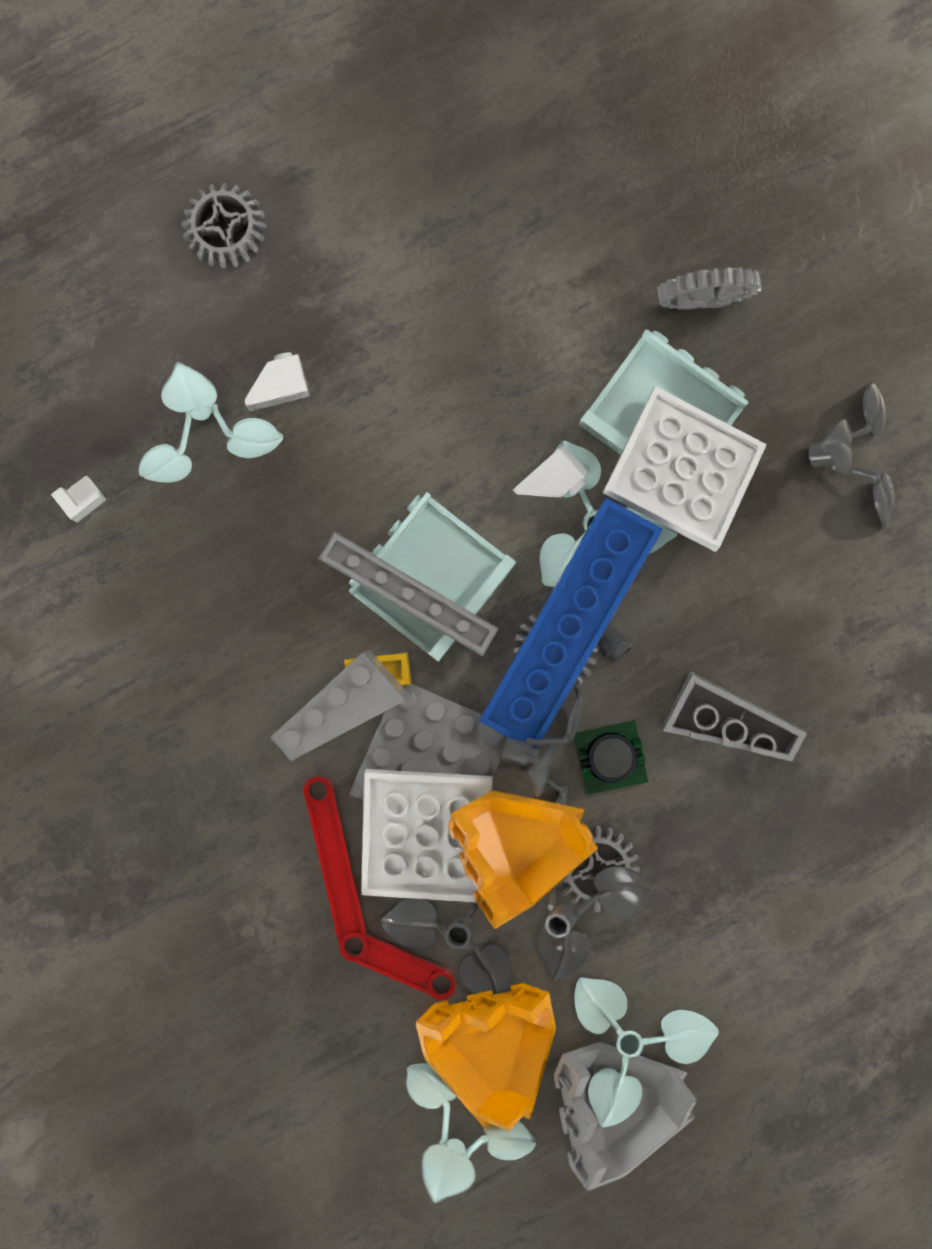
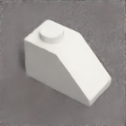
(278, 383)
(554, 476)

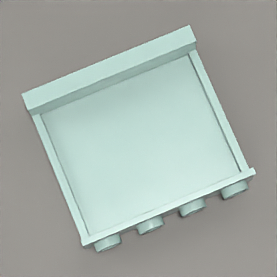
(658, 365)
(443, 556)

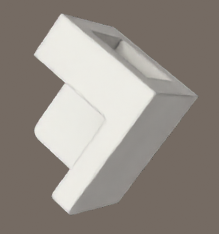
(79, 499)

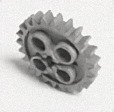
(709, 288)

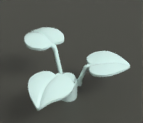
(196, 395)
(560, 547)
(613, 1093)
(447, 1164)

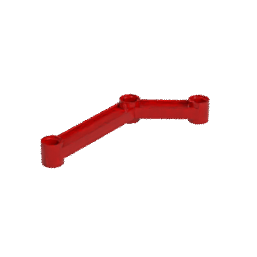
(346, 905)

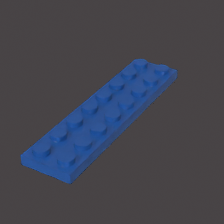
(571, 623)

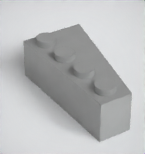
(346, 702)
(725, 718)

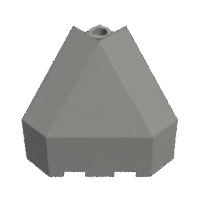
(612, 1152)

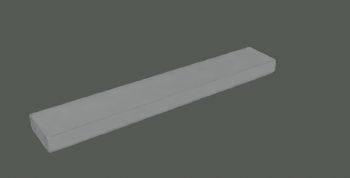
(408, 593)

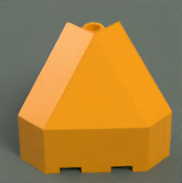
(518, 850)
(491, 1050)

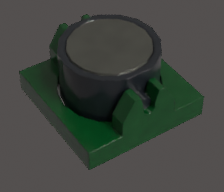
(612, 759)

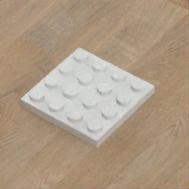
(685, 469)
(408, 835)

